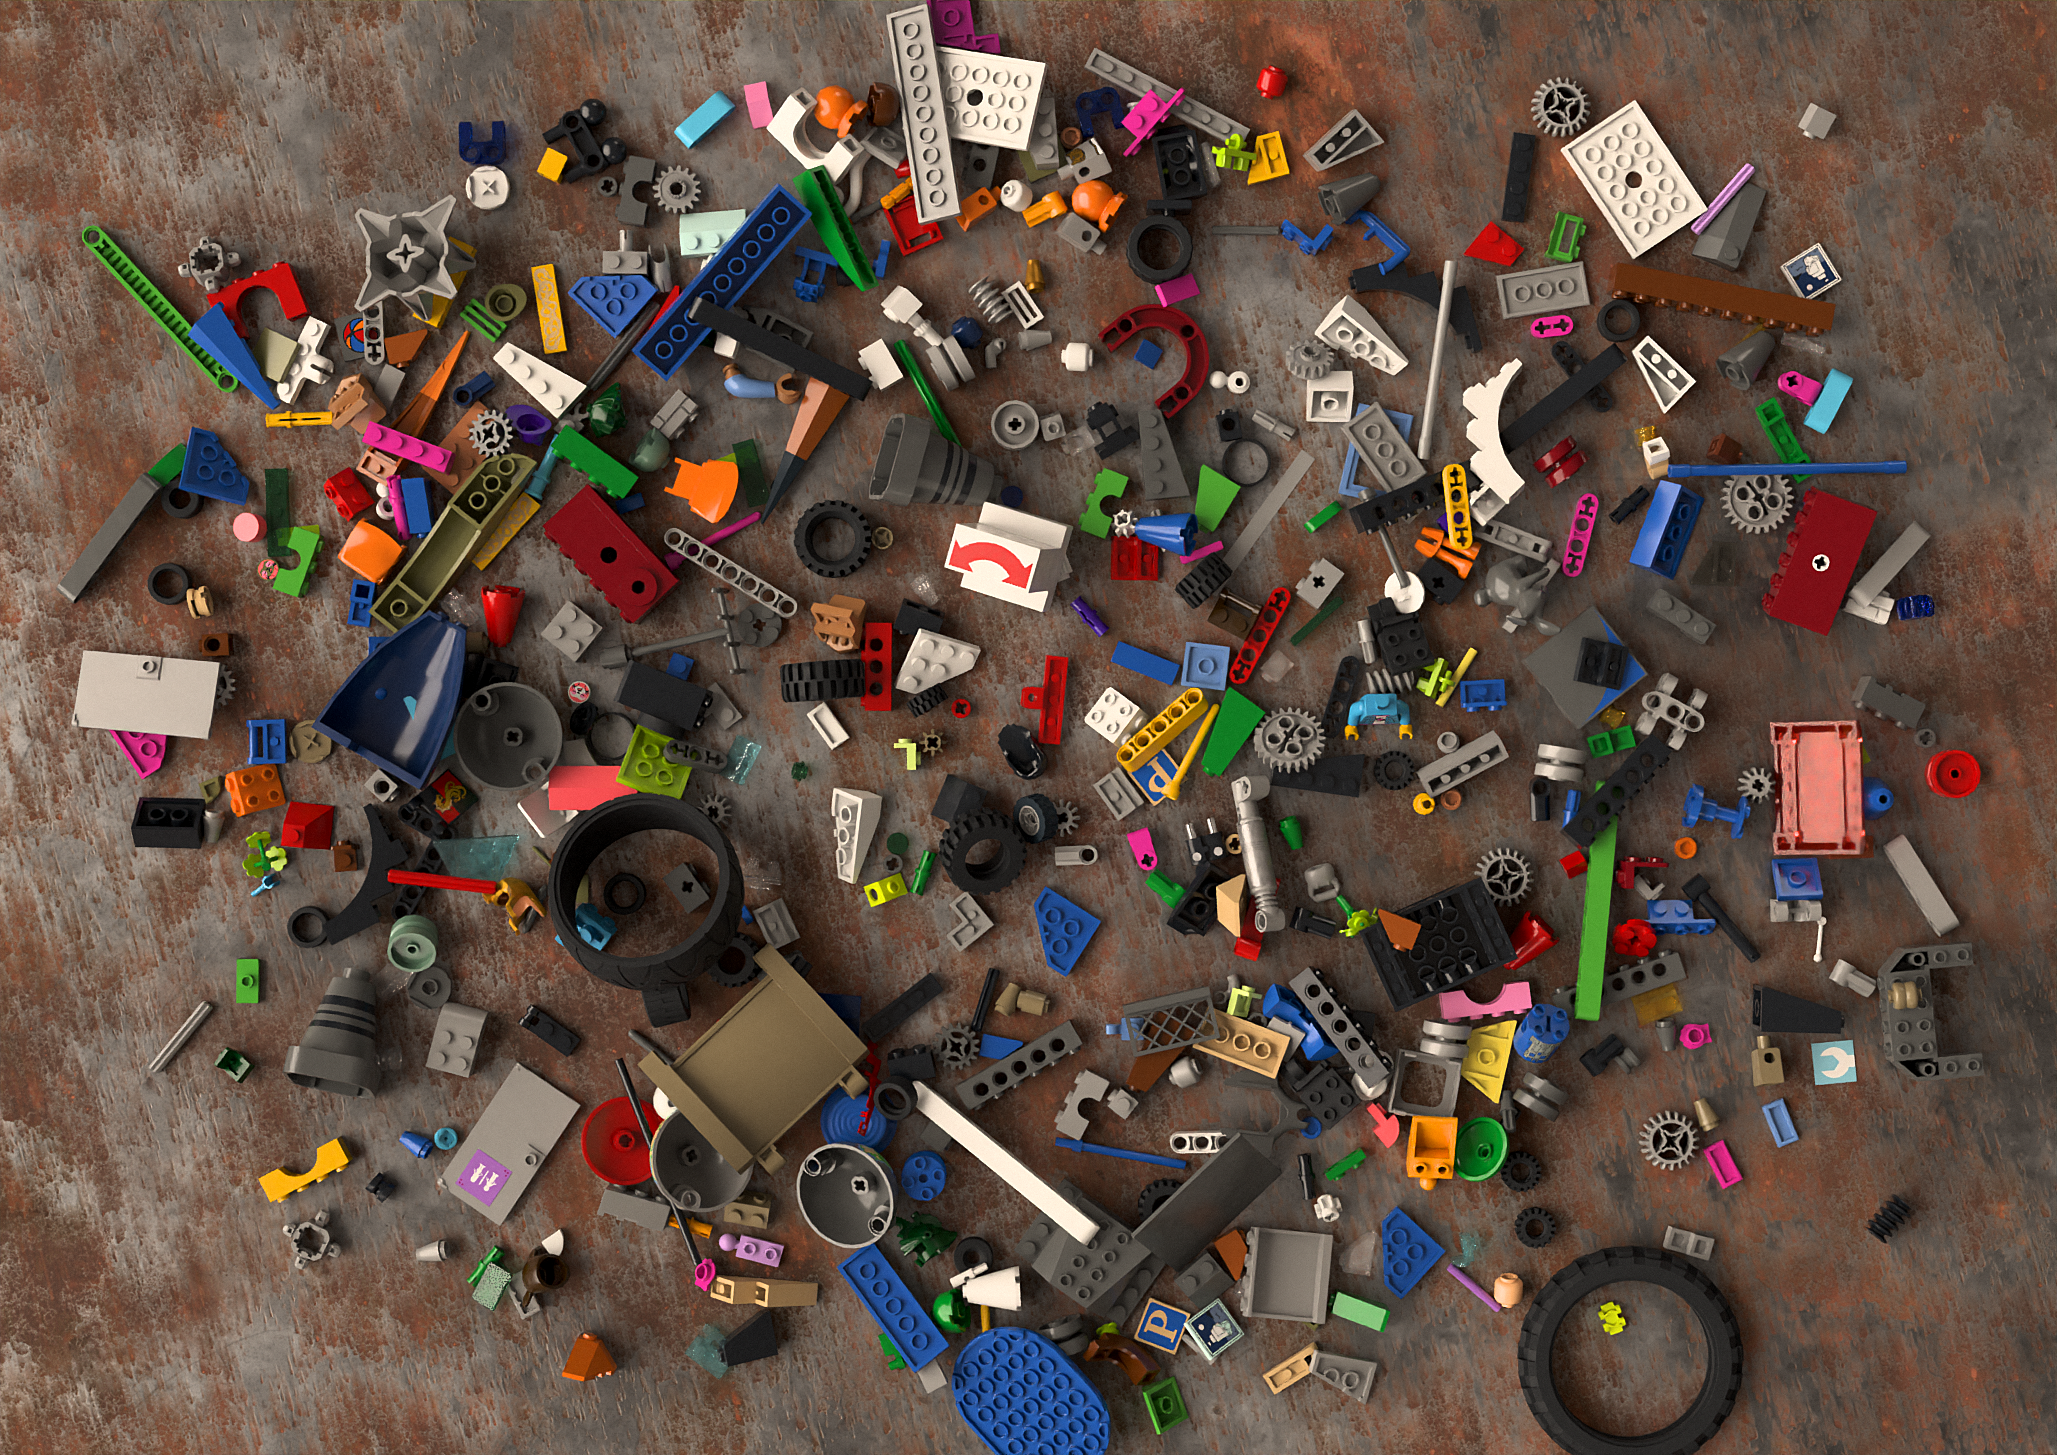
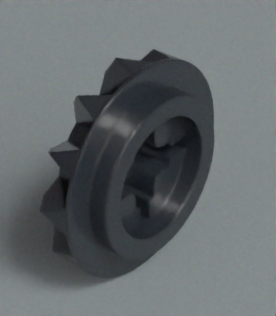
(584, 710)

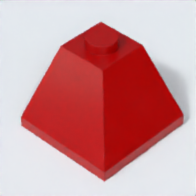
(308, 826)

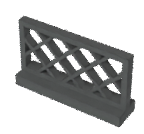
(1172, 1001)

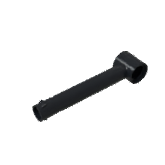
(1697, 889)

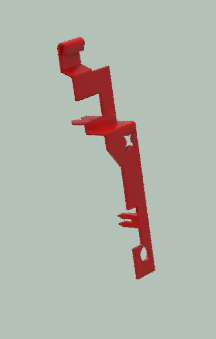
(871, 1058)

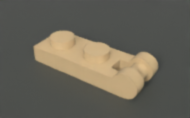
(1289, 1370)

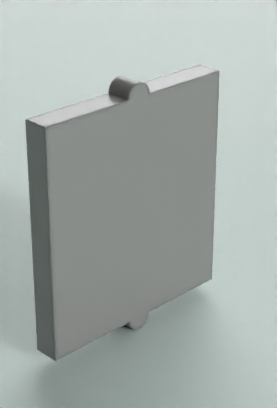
(1287, 1029)

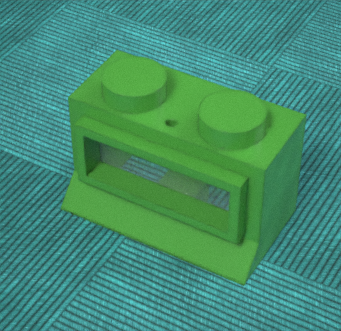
(1565, 237)

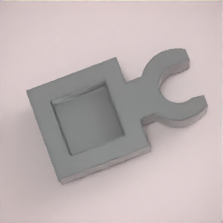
(573, 421)

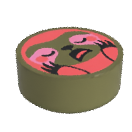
(268, 569)

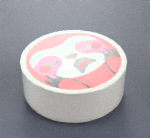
(579, 692)

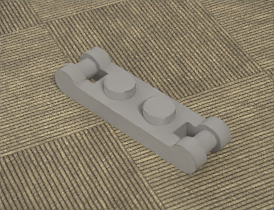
(1514, 540)

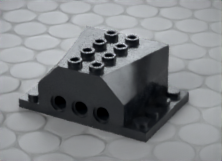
(1455, 943)

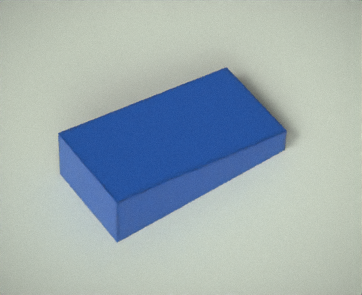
(630, 503)

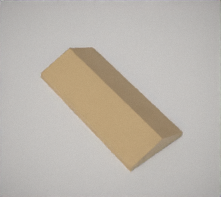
(1244, 1043)

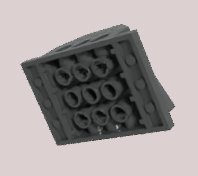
(1101, 1276)

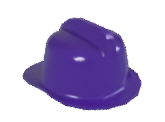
(529, 423)

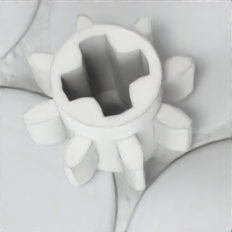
(1124, 523)
(1328, 1208)

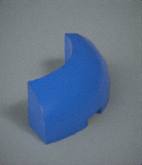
(1282, 1003)

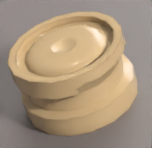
(200, 602)

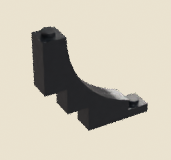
(1424, 290)

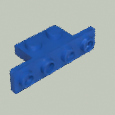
(1677, 918)

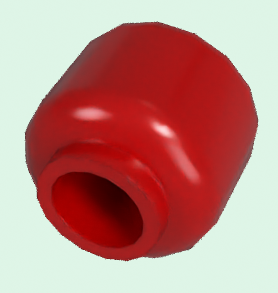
(1272, 82)

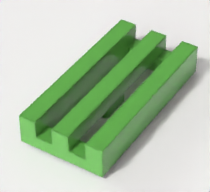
(468, 308)

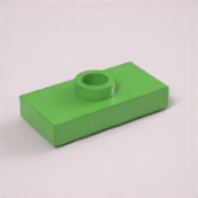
(248, 981)

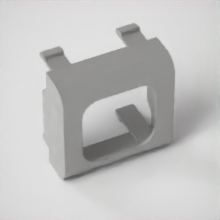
(1453, 1073)

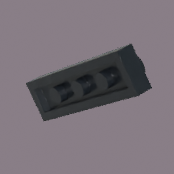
(1518, 177)
(902, 1007)

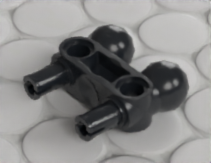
(612, 151)

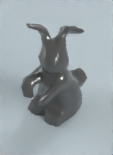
(1511, 586)

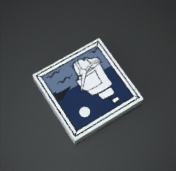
(1810, 272)

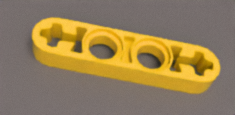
(1453, 507)

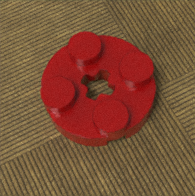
(1638, 946)

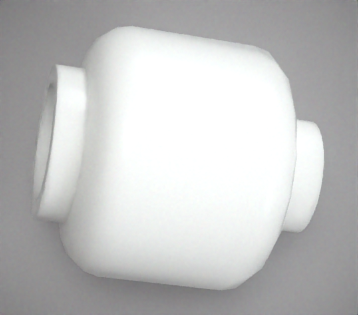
(1016, 195)
(1078, 356)

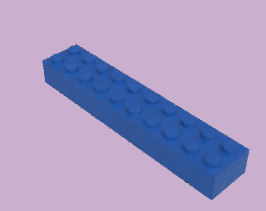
(723, 279)

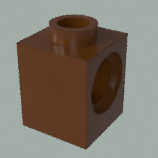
(226, 645)

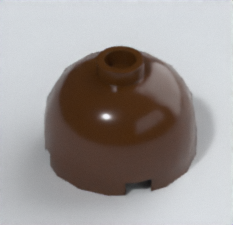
(883, 104)

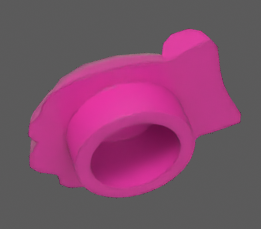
(1695, 1035)
(705, 1274)

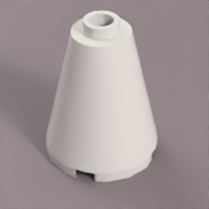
(995, 1289)

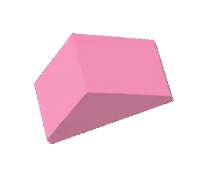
(758, 104)

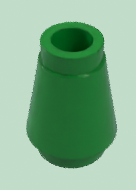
(1291, 830)

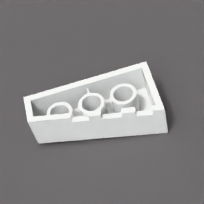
(548, 385)

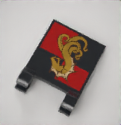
(445, 800)

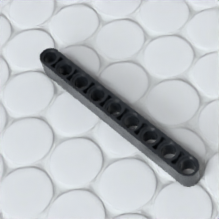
(779, 348)

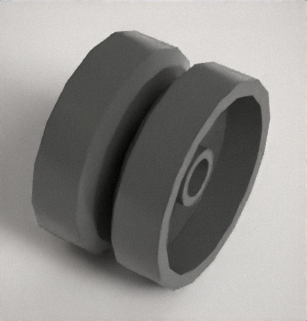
(1541, 1096)
(1065, 1333)

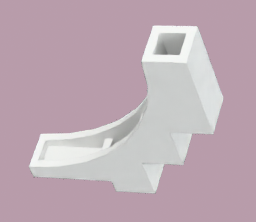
(1492, 463)

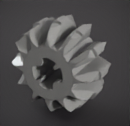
(1762, 779)
(722, 809)
(1065, 825)

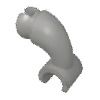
(1234, 982)

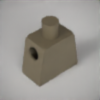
(1766, 1073)

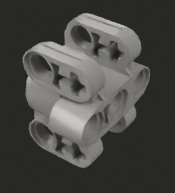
(1662, 696)

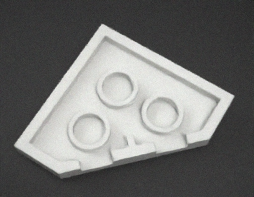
(934, 660)

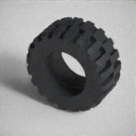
(822, 680)
(991, 874)

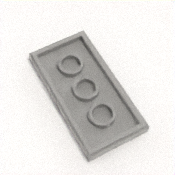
(1542, 290)
(1383, 448)

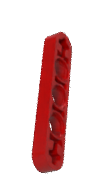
(1268, 628)

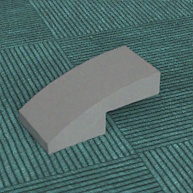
(389, 386)
(1688, 1243)

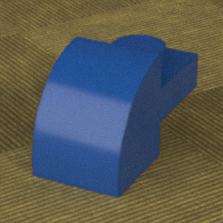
(362, 598)

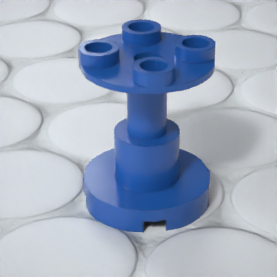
(1707, 809)
(924, 1175)

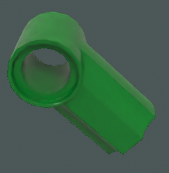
(1168, 890)

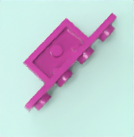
(1146, 116)

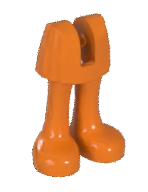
(1435, 550)

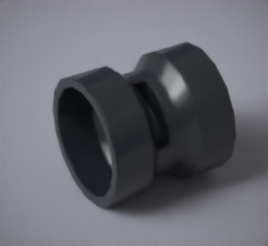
(380, 1187)

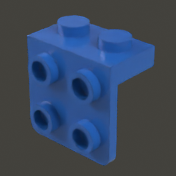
(1307, 245)

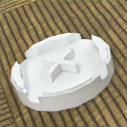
(488, 188)

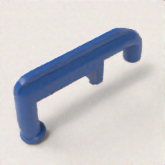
(1386, 235)

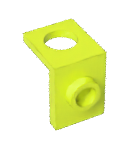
(886, 889)

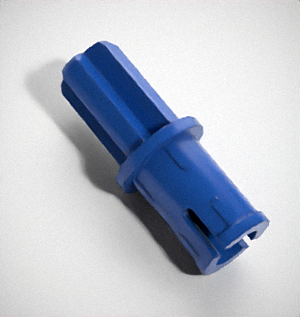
(1572, 805)

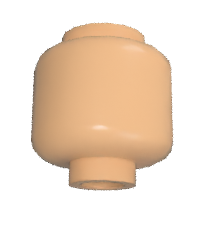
(1508, 1290)

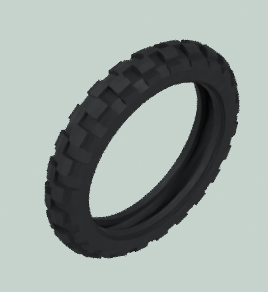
(1612, 1266)

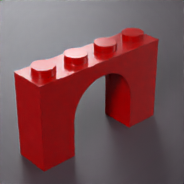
(280, 279)

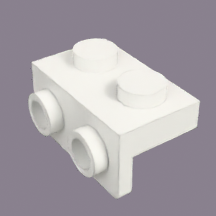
(1485, 504)

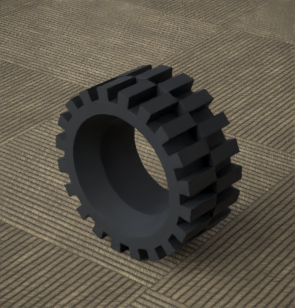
(807, 526)

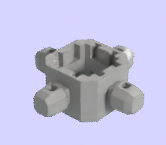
(209, 250)
(306, 1254)

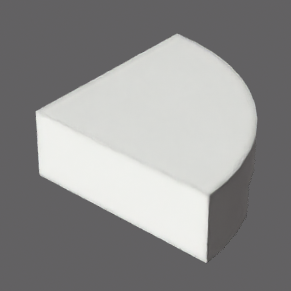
(554, 1243)

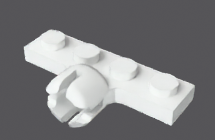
(308, 362)

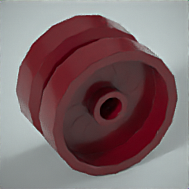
(1562, 464)

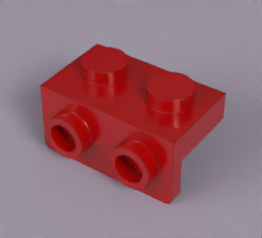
(347, 494)

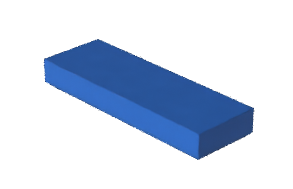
(1145, 663)

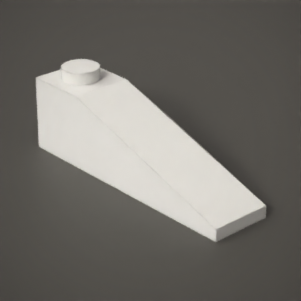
(1355, 331)
(856, 821)

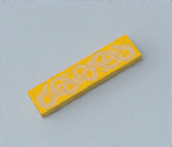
(549, 309)
(512, 523)

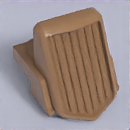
(355, 404)
(840, 622)

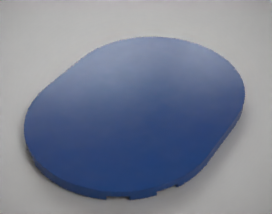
(1028, 1396)

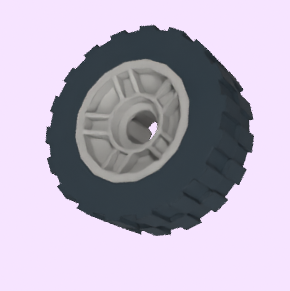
(1035, 818)

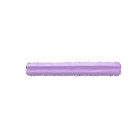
(1723, 198)

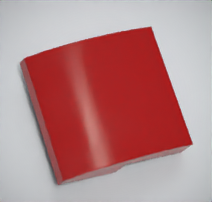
(1133, 559)

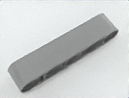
(1889, 564)
(1921, 885)

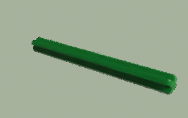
(925, 391)

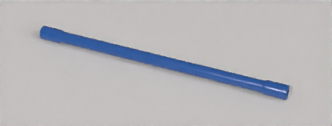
(1688, 470)

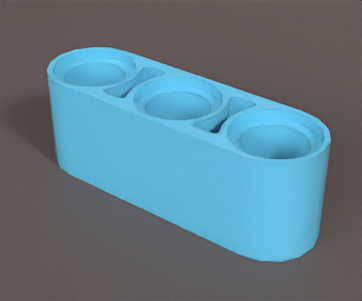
(704, 119)
(1828, 401)

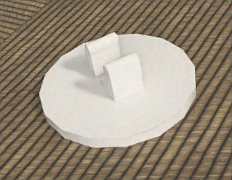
(1408, 598)

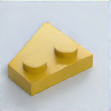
(1270, 159)

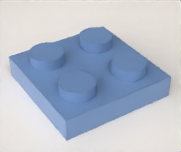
(1205, 666)

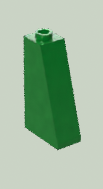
(1231, 729)

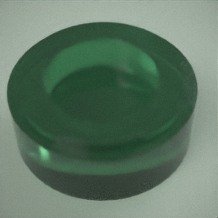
(897, 843)

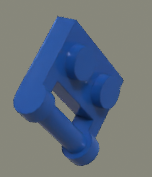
(273, 741)

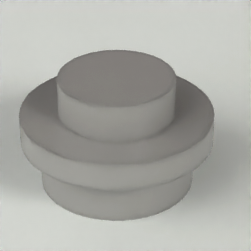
(1448, 742)

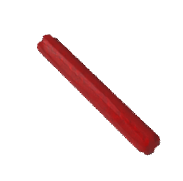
(442, 881)

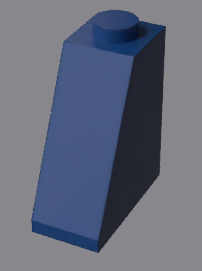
(419, 505)

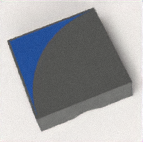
(1556, 661)

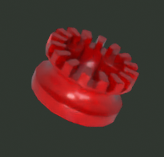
(967, 710)

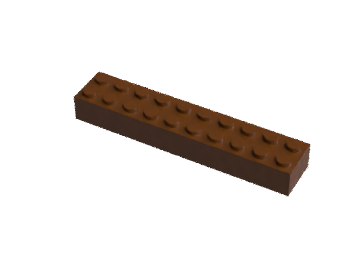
(1720, 299)

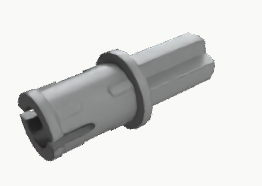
(1273, 424)
(1367, 641)

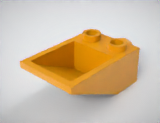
(1431, 1149)

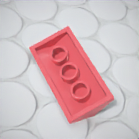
(584, 787)

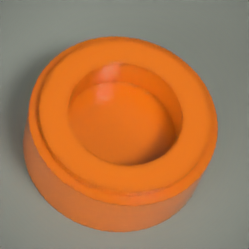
(1685, 847)

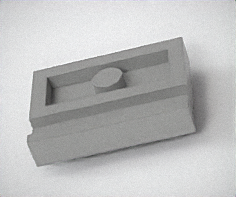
(1118, 793)
(776, 923)

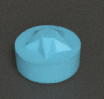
(445, 1138)

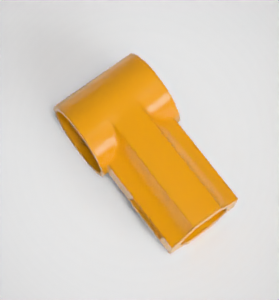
(1050, 207)

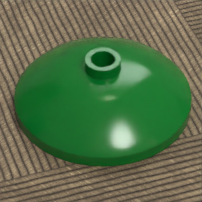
(1472, 1145)

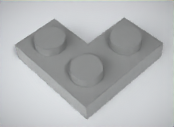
(722, 708)
(974, 921)

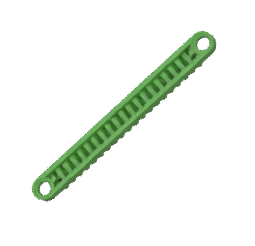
(156, 304)

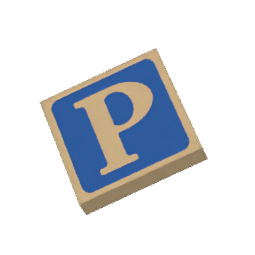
(1154, 775)
(1162, 1325)

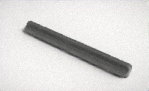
(624, 346)

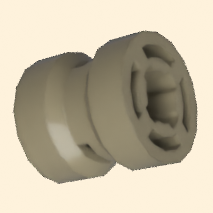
(882, 538)

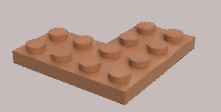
(467, 456)

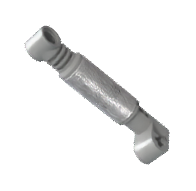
(1257, 851)

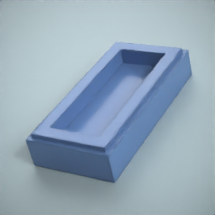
(1780, 1122)

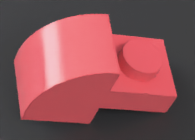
(1387, 1128)

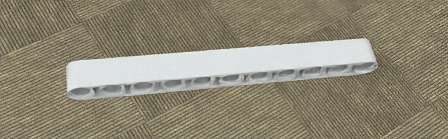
(1005, 1163)

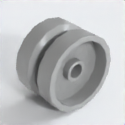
(947, 365)
(1019, 413)
(1560, 763)
(1445, 1041)

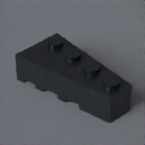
(1329, 775)

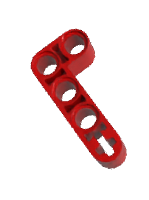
(1249, 942)

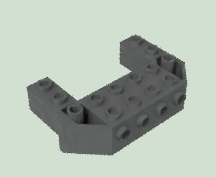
(1911, 1032)

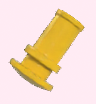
(1423, 804)

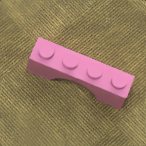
(1513, 997)

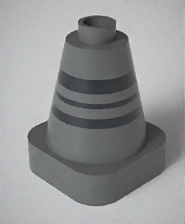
(929, 468)
(339, 1041)

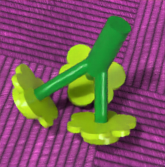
(263, 862)
(1356, 919)

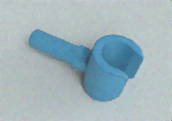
(267, 884)

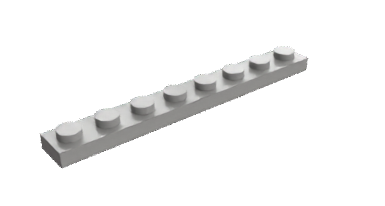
(1140, 83)

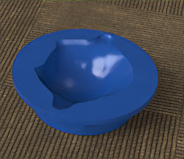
(842, 1120)

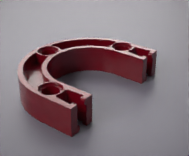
(1173, 321)

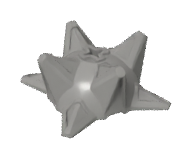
(411, 257)

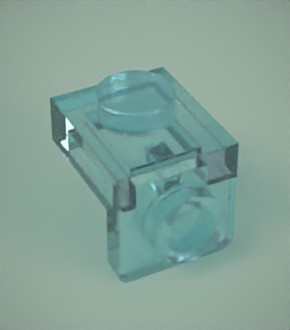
(1468, 1246)

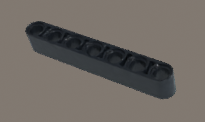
(1562, 398)

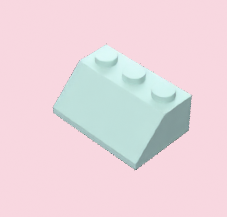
(707, 231)

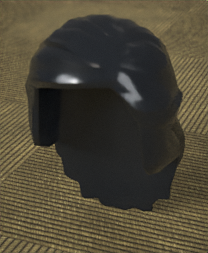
(1022, 752)

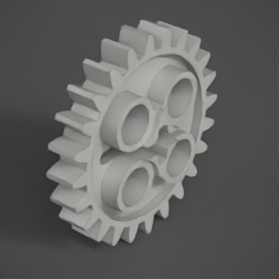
(1739, 508)
(1306, 748)

